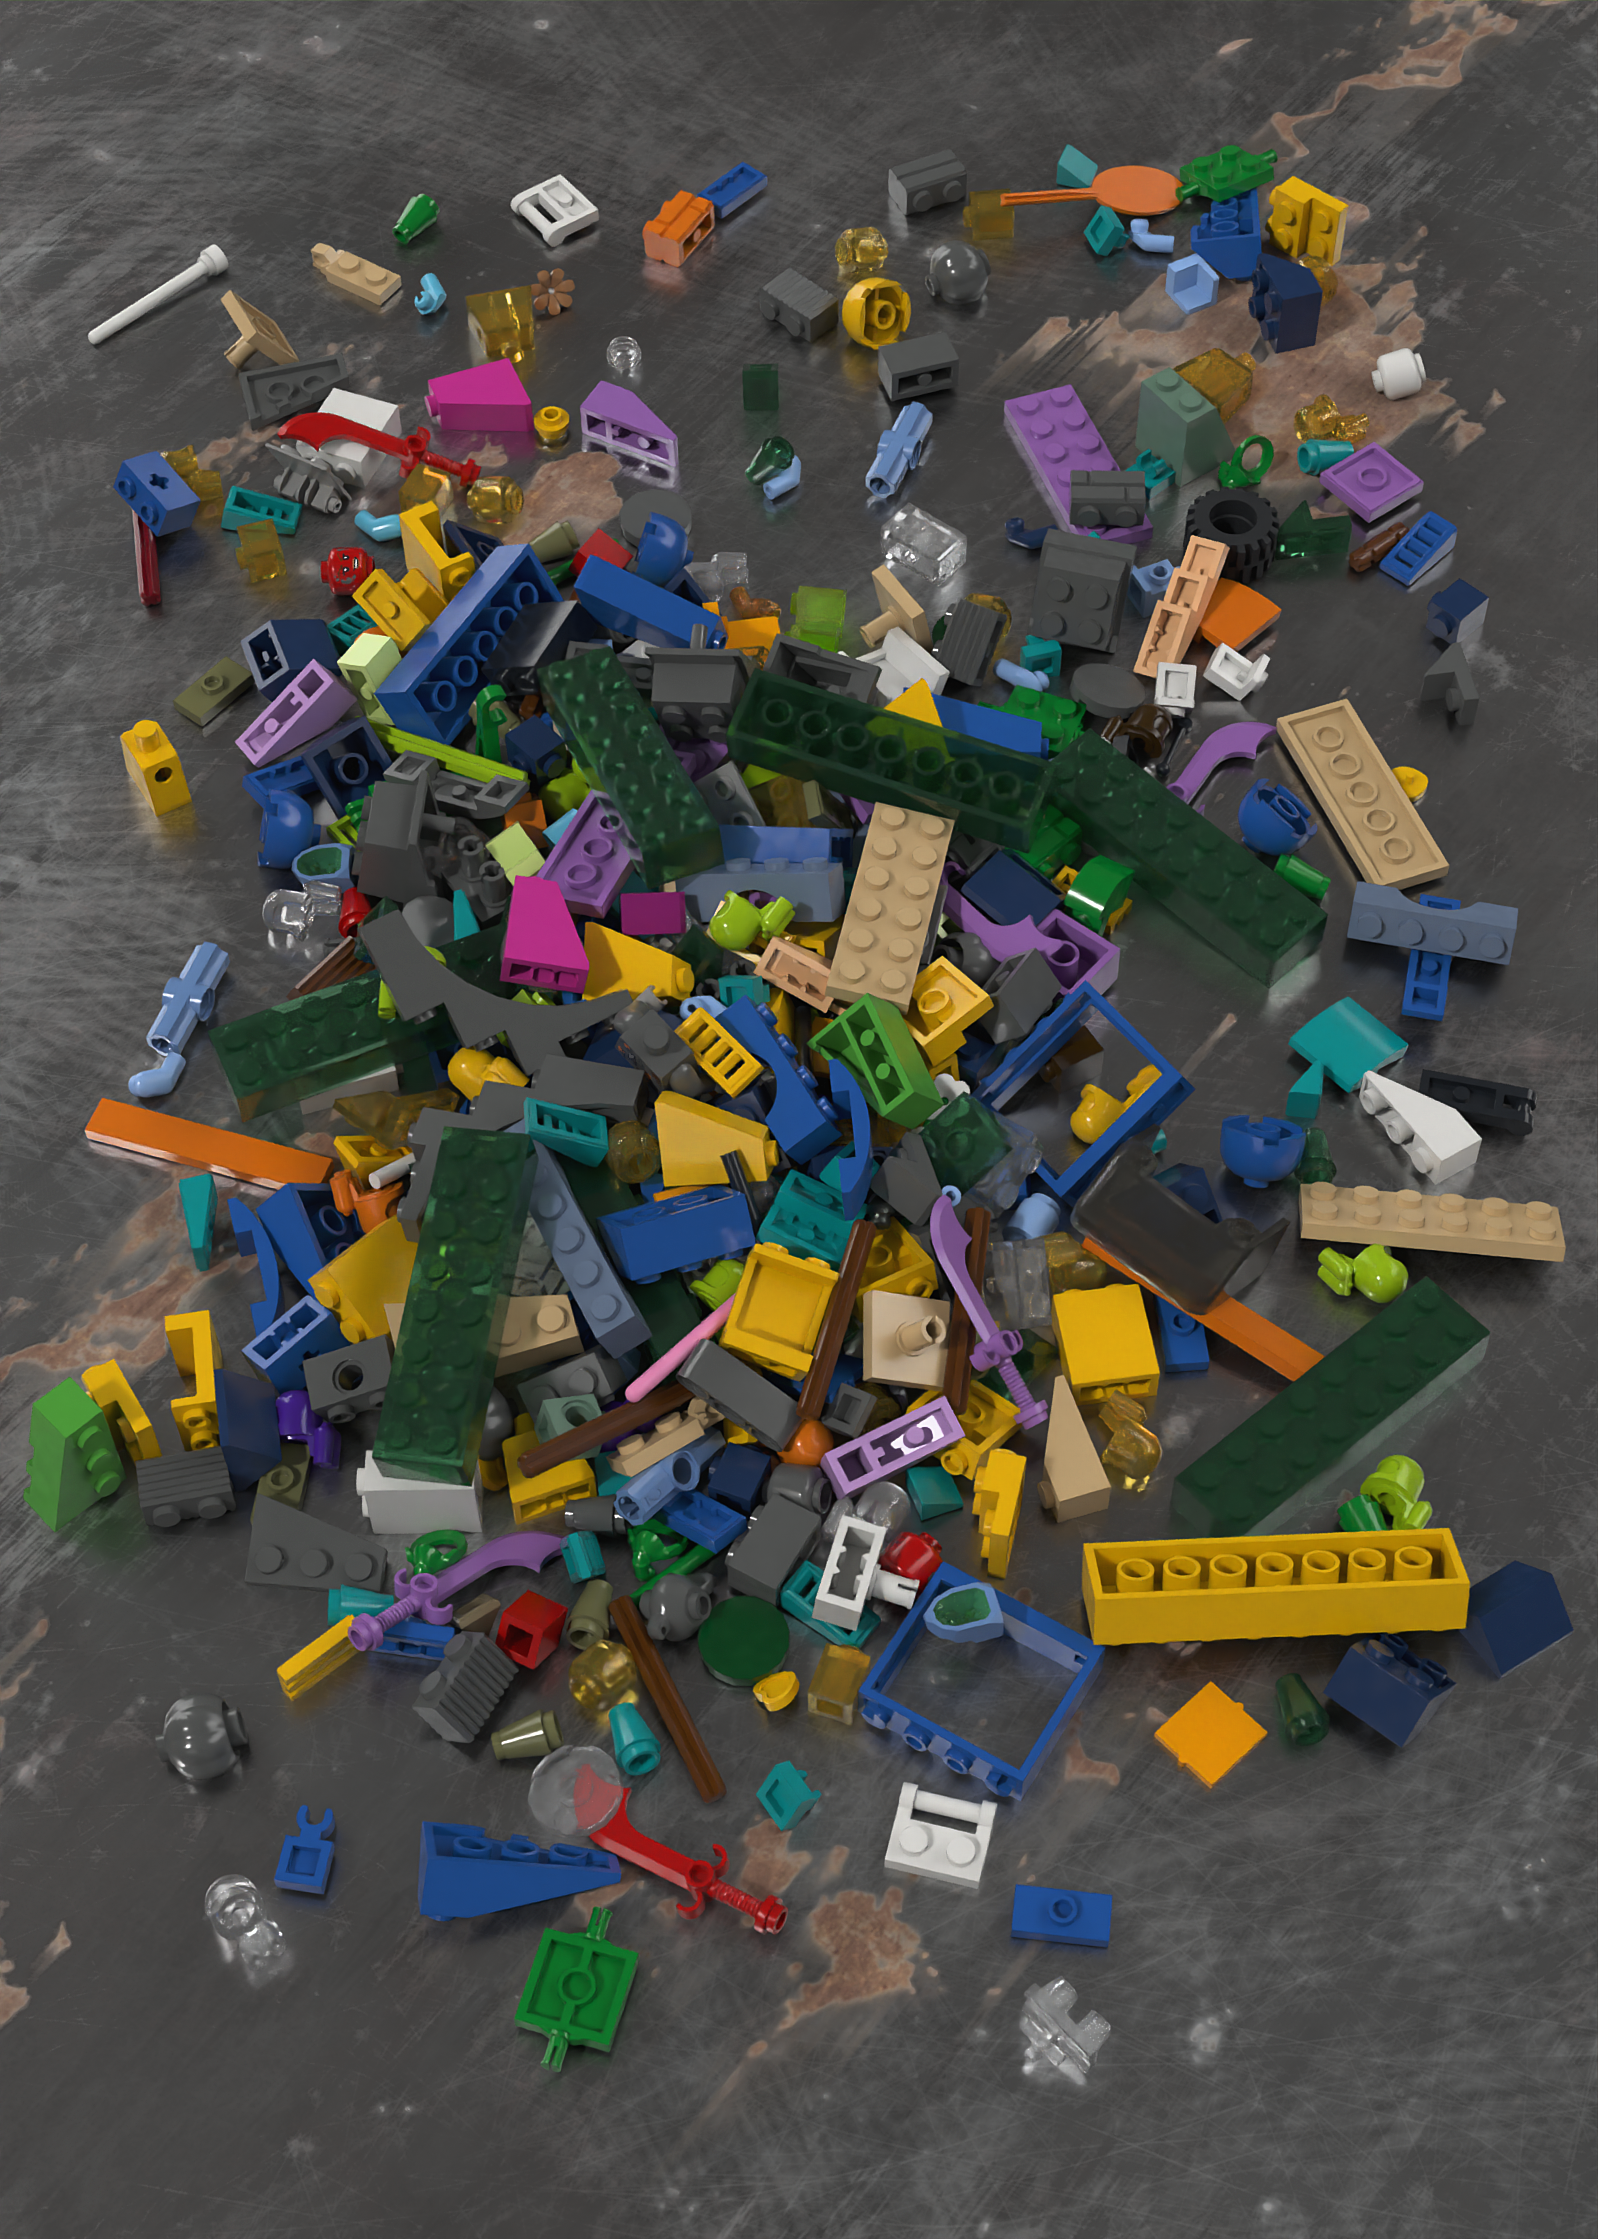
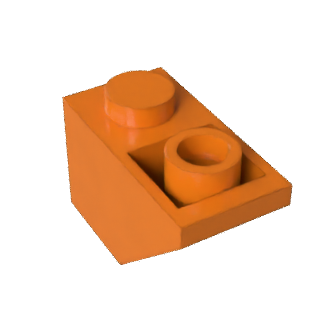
(531, 817)

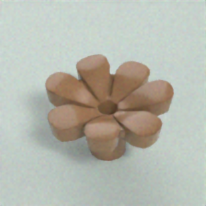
(557, 291)

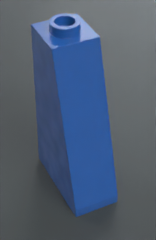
(643, 609)
(992, 726)
(794, 843)

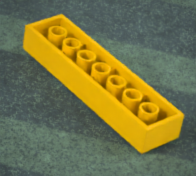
(1274, 1586)

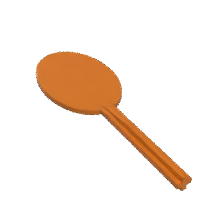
(1122, 188)

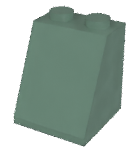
(1181, 427)

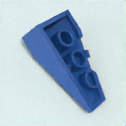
(1230, 236)
(307, 1228)
(482, 1875)

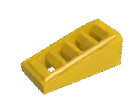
(699, 1032)

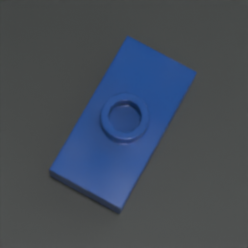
(734, 189)
(285, 776)
(1180, 1338)
(702, 1520)
(416, 1639)
(1061, 1915)

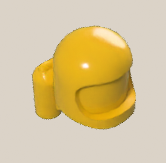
(471, 1068)
(1097, 1112)

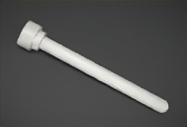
(210, 262)

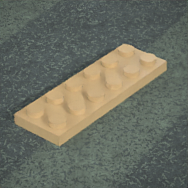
(1361, 796)
(890, 906)
(1431, 1222)

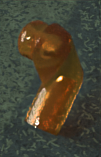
(753, 607)

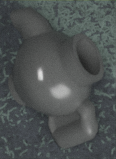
(677, 1605)

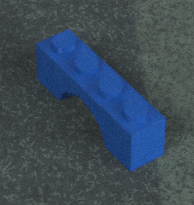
(798, 1116)

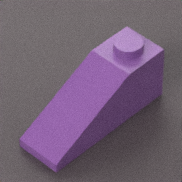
(626, 422)

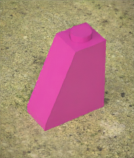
(481, 399)
(542, 939)

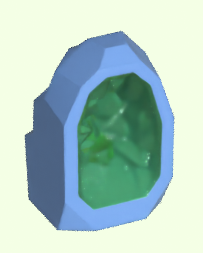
(327, 864)
(966, 1614)

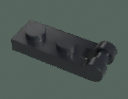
(1482, 1100)

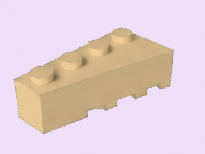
(534, 1331)

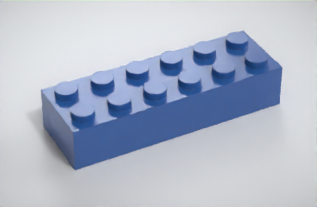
(442, 671)

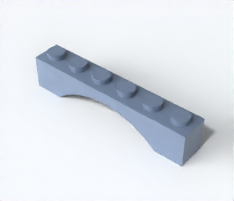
(581, 1259)

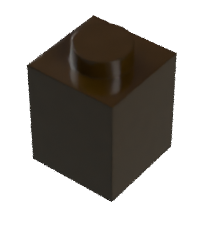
(1074, 1062)

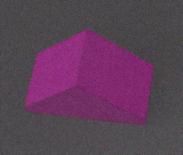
(652, 913)

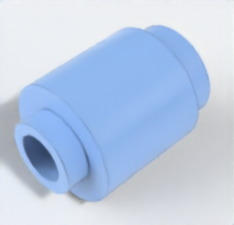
(1033, 1218)

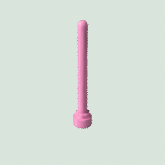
(678, 1353)

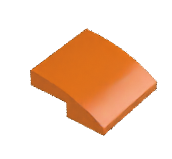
(1235, 615)

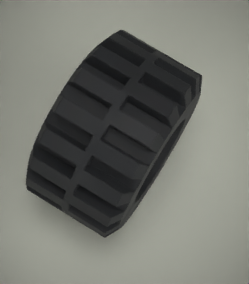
(1241, 523)

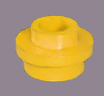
(551, 422)

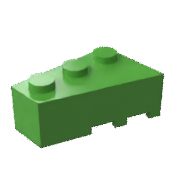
(882, 1059)
(72, 1455)

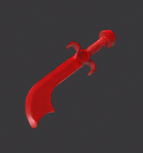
(322, 427)
(692, 1875)

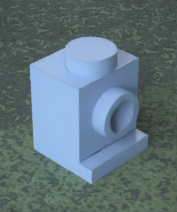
(1149, 585)

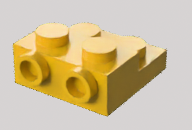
(1306, 221)
(941, 1008)
(896, 1266)
(122, 1411)
(986, 1426)
(999, 1504)

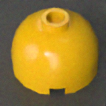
(876, 312)

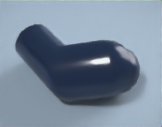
(1024, 537)

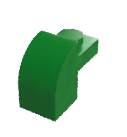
(1098, 892)

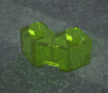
(818, 616)

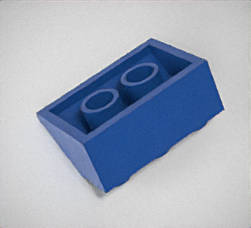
(677, 1232)

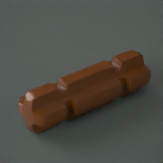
(1377, 547)

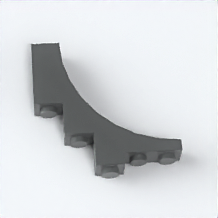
(421, 983)
(564, 1081)

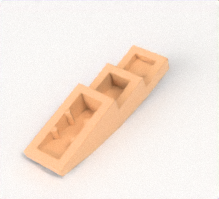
(1183, 606)
(800, 974)

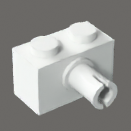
(855, 1576)

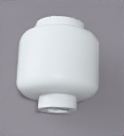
(1399, 374)

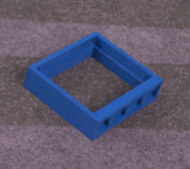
(1047, 1038)
(1023, 1626)

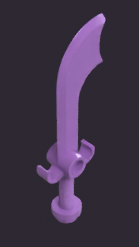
(1227, 742)
(998, 939)
(996, 1346)
(425, 1591)

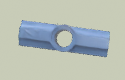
(898, 450)
(188, 999)
(666, 1478)

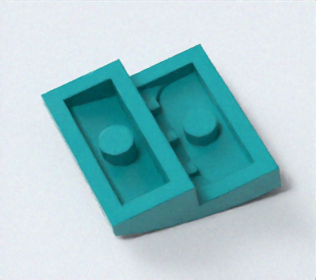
(1348, 1043)
(808, 1220)

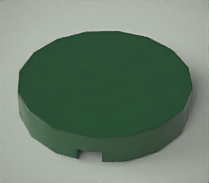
(744, 1640)

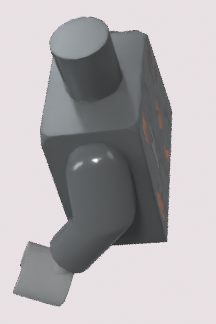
(655, 1048)

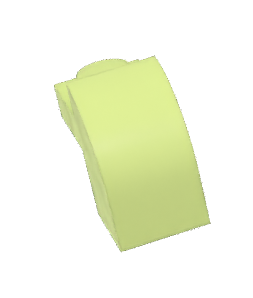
(516, 852)

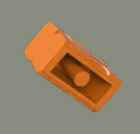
(678, 228)

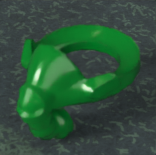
(1235, 475)
(649, 1548)
(429, 1559)

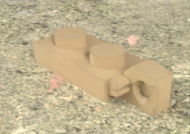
(355, 274)
(670, 1435)

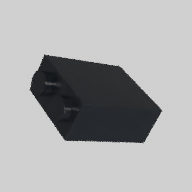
(536, 641)

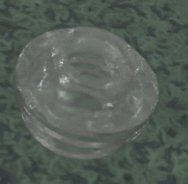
(623, 352)

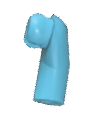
(432, 297)
(380, 529)

